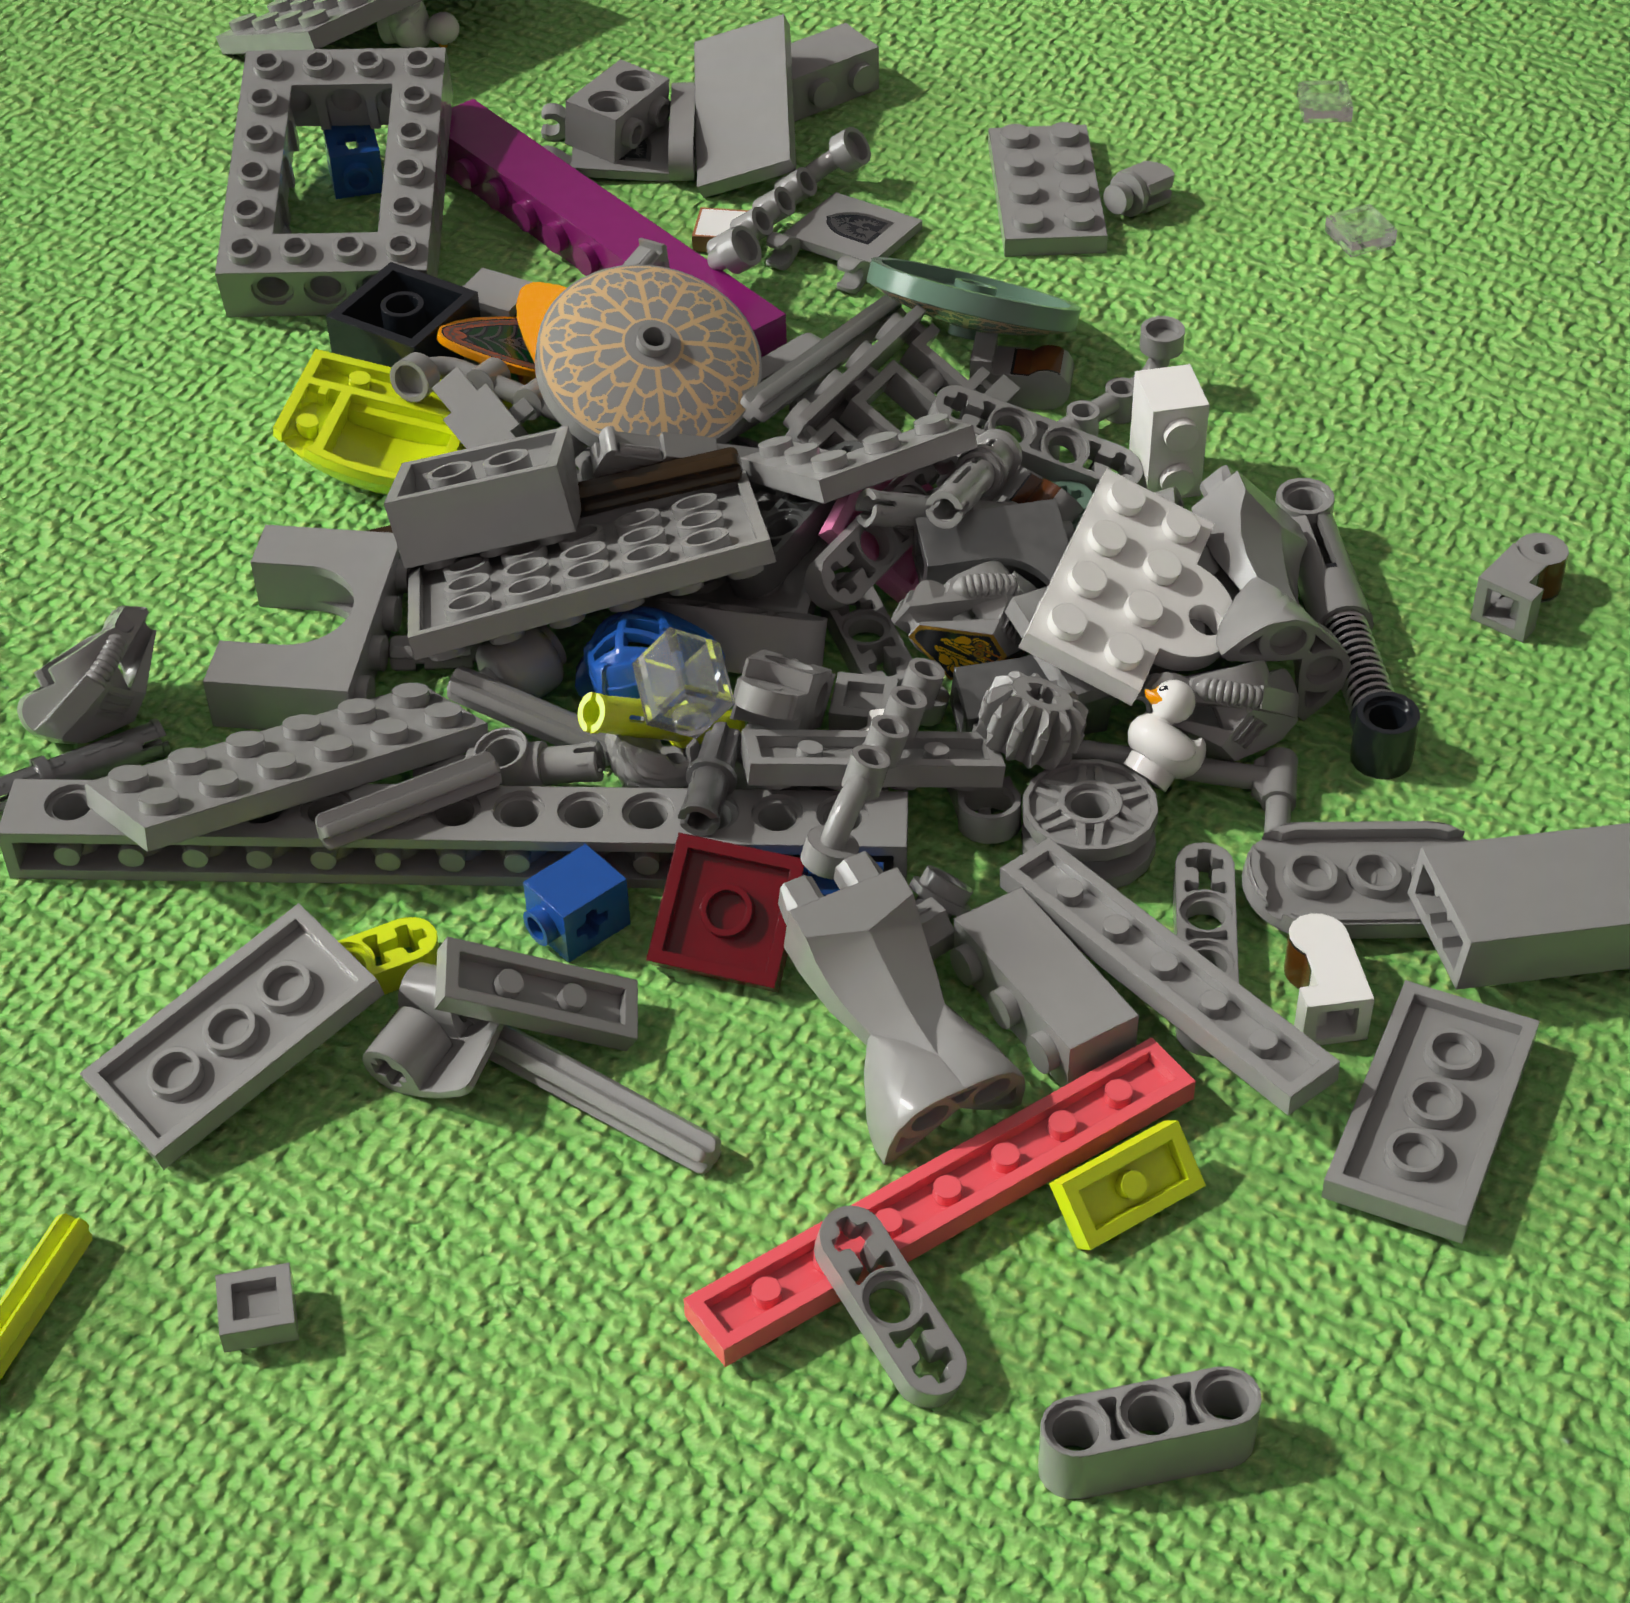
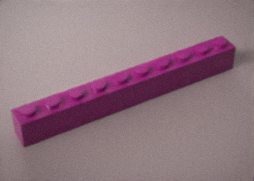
(576, 213)

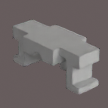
(479, 414)

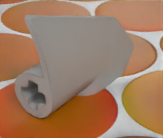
(426, 1048)

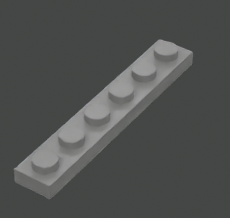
(1173, 978)

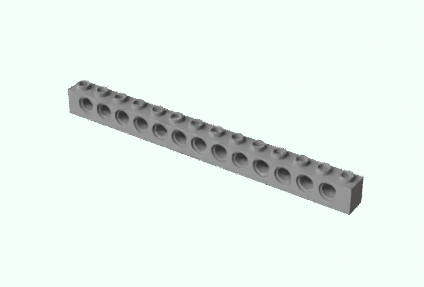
(475, 842)

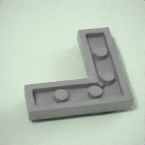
(833, 474)

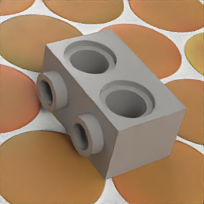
(617, 111)

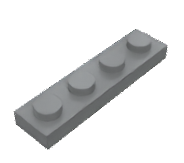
(821, 757)

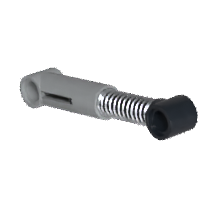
(1380, 719)

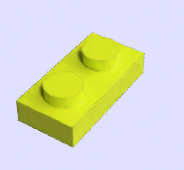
(1127, 1184)

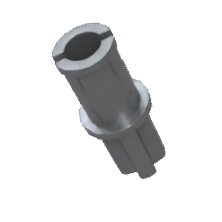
(710, 780)

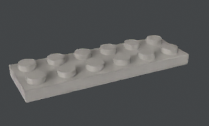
(282, 766)

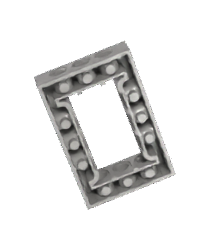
(282, 89)

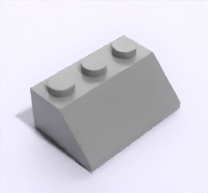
(485, 499)

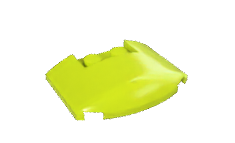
(357, 426)

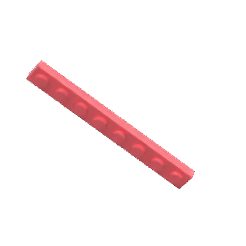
(946, 1195)

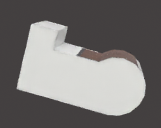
(1332, 986)

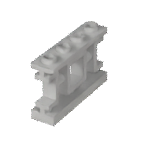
(864, 384)

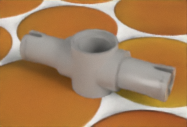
(534, 762)

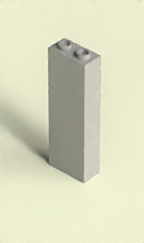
(1527, 904)

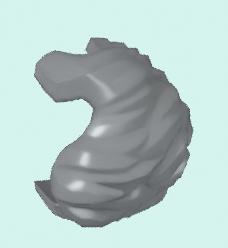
(648, 762)

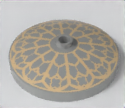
(646, 355)

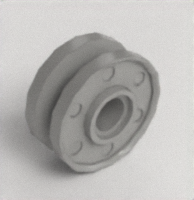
(1095, 814)

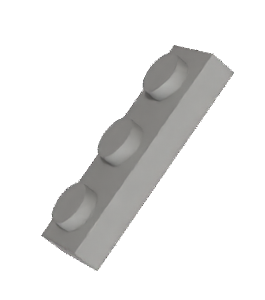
(536, 994)

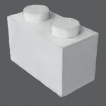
(1169, 428)

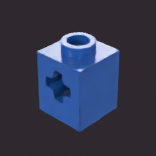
(357, 169)
(576, 903)

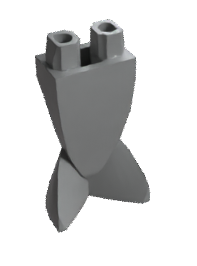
(1262, 556)
(877, 977)

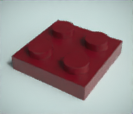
(724, 912)

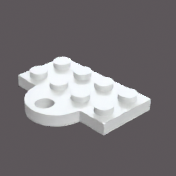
(1129, 593)

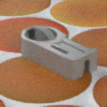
(984, 826)

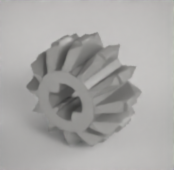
(1032, 720)

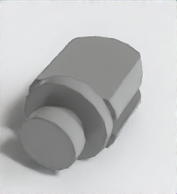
(1139, 189)

